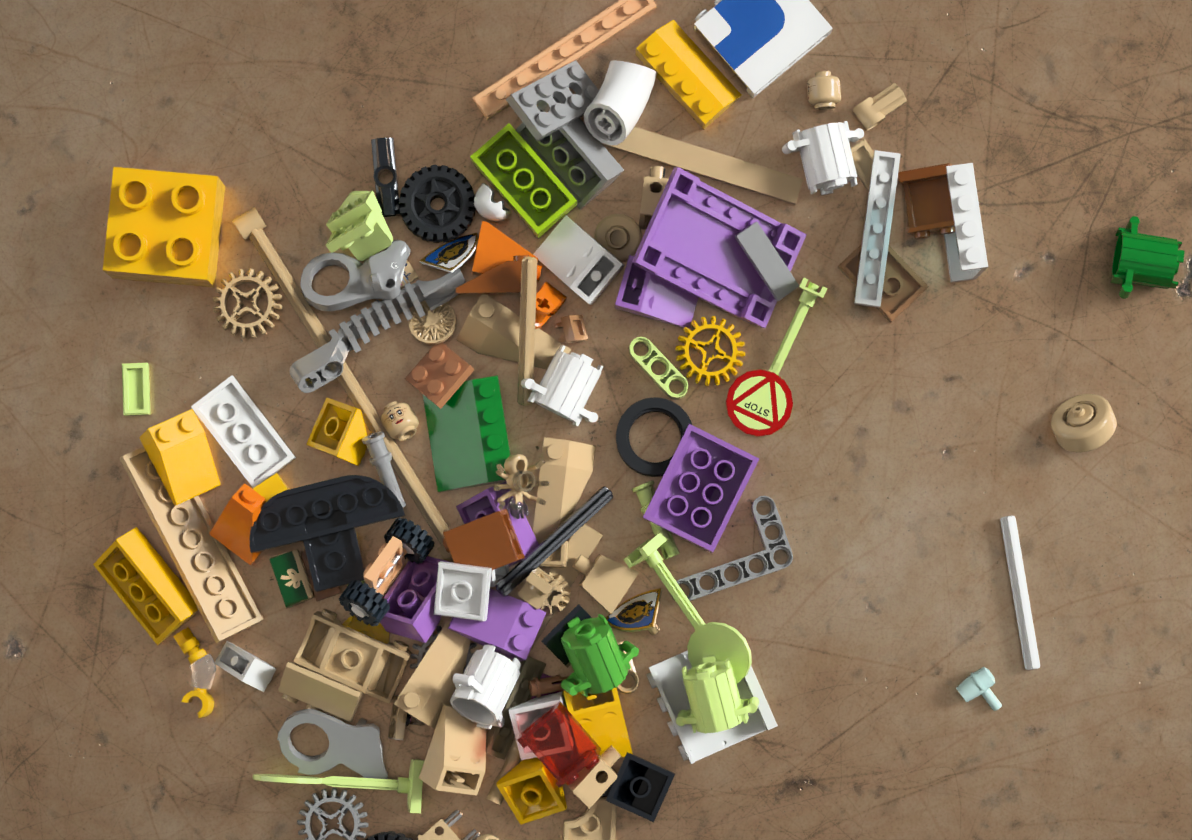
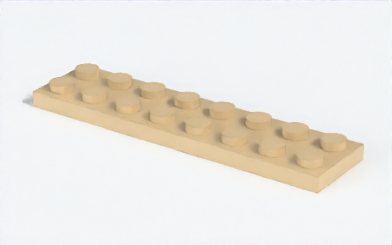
(196, 554)

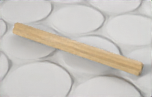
(527, 326)

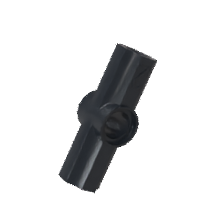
(384, 160)

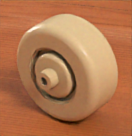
(1083, 423)

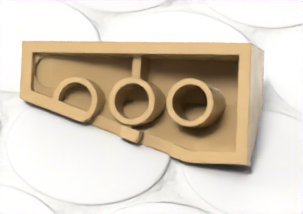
(495, 332)
(432, 680)

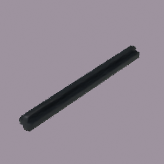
(554, 541)

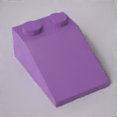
(413, 601)
(508, 627)

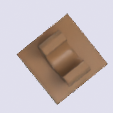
(573, 329)

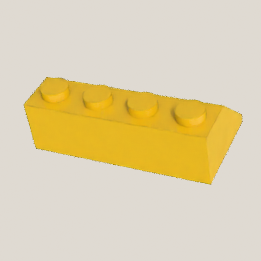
(687, 73)
(146, 585)

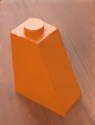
(495, 249)
(236, 521)

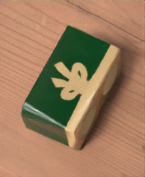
(291, 578)

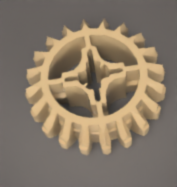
(255, 294)

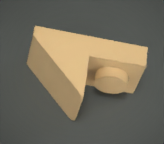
(538, 588)

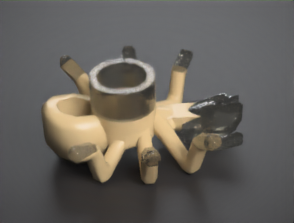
(520, 481)

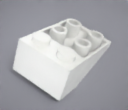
(578, 260)

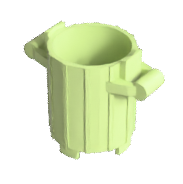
(714, 698)

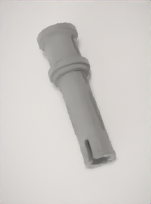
(381, 459)

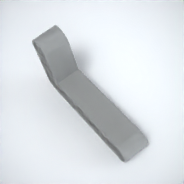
(742, 564)

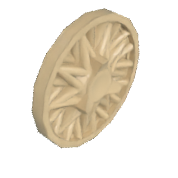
(619, 235)
(435, 325)

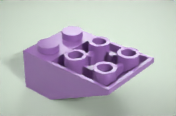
(654, 297)

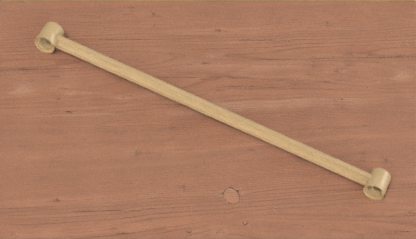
(250, 226)

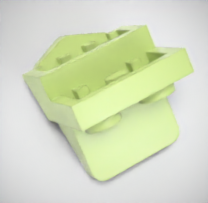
(359, 226)

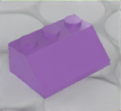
(486, 504)

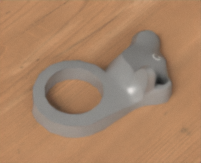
(375, 278)
(354, 746)

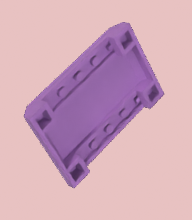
(696, 249)

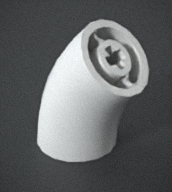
(619, 101)

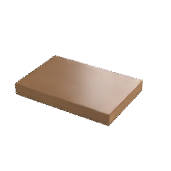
(900, 282)

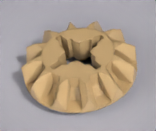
(561, 600)

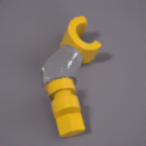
(202, 669)

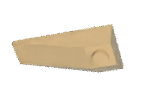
(567, 470)

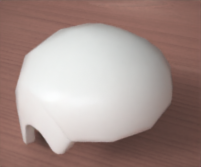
(488, 207)

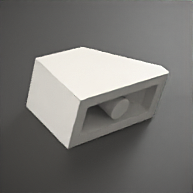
(245, 666)

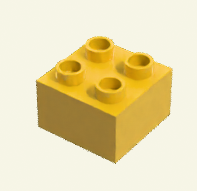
(164, 227)

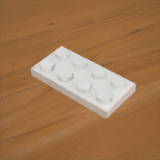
(243, 431)

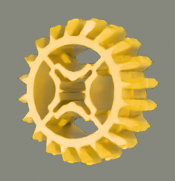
(721, 355)

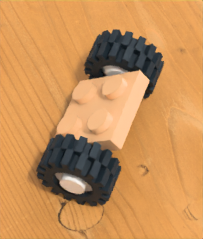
(404, 542)

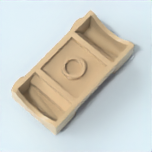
(353, 657)

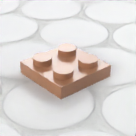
(439, 374)

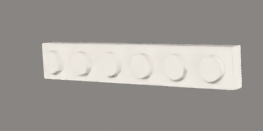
(877, 228)

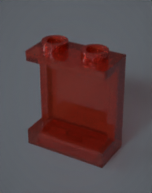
(561, 744)

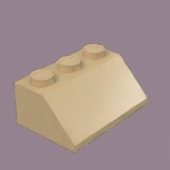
(319, 692)

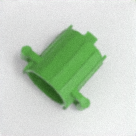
(595, 656)

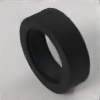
(630, 416)

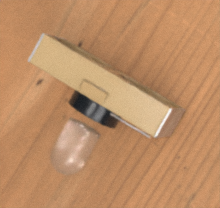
(400, 720)

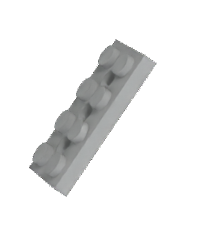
(542, 92)

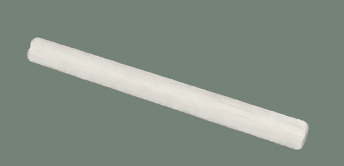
(1020, 592)

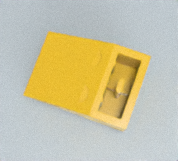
(601, 718)

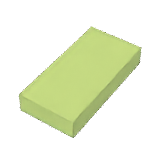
(136, 389)

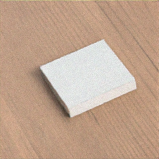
(462, 591)

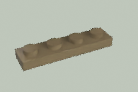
(500, 738)

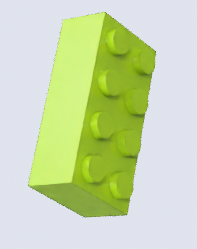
(523, 180)

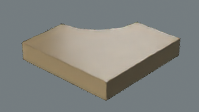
(594, 823)

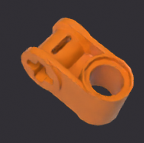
(547, 303)

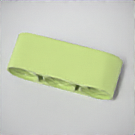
(652, 356)

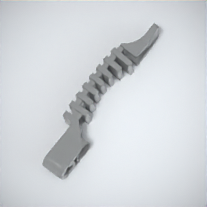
(327, 361)

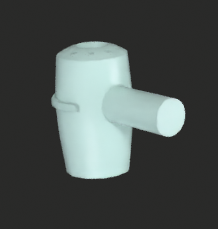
(979, 684)

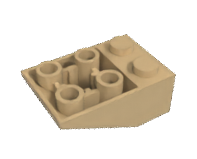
(455, 755)

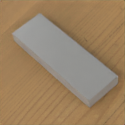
(766, 261)

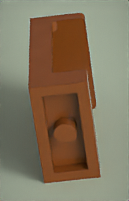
(928, 201)
(484, 542)

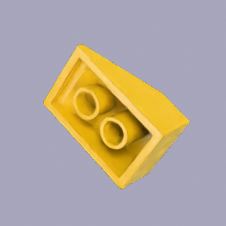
(181, 457)

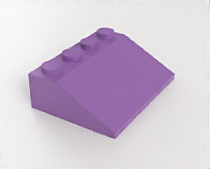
(700, 488)

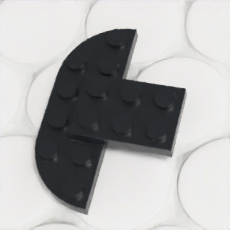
(326, 521)

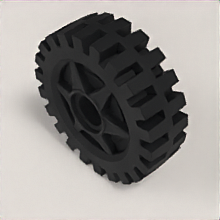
(437, 183)

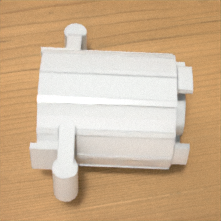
(826, 155)
(566, 386)
(485, 687)

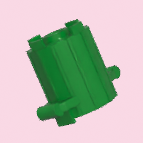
(1144, 259)

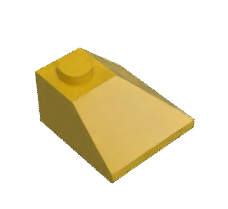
(339, 432)
(532, 791)

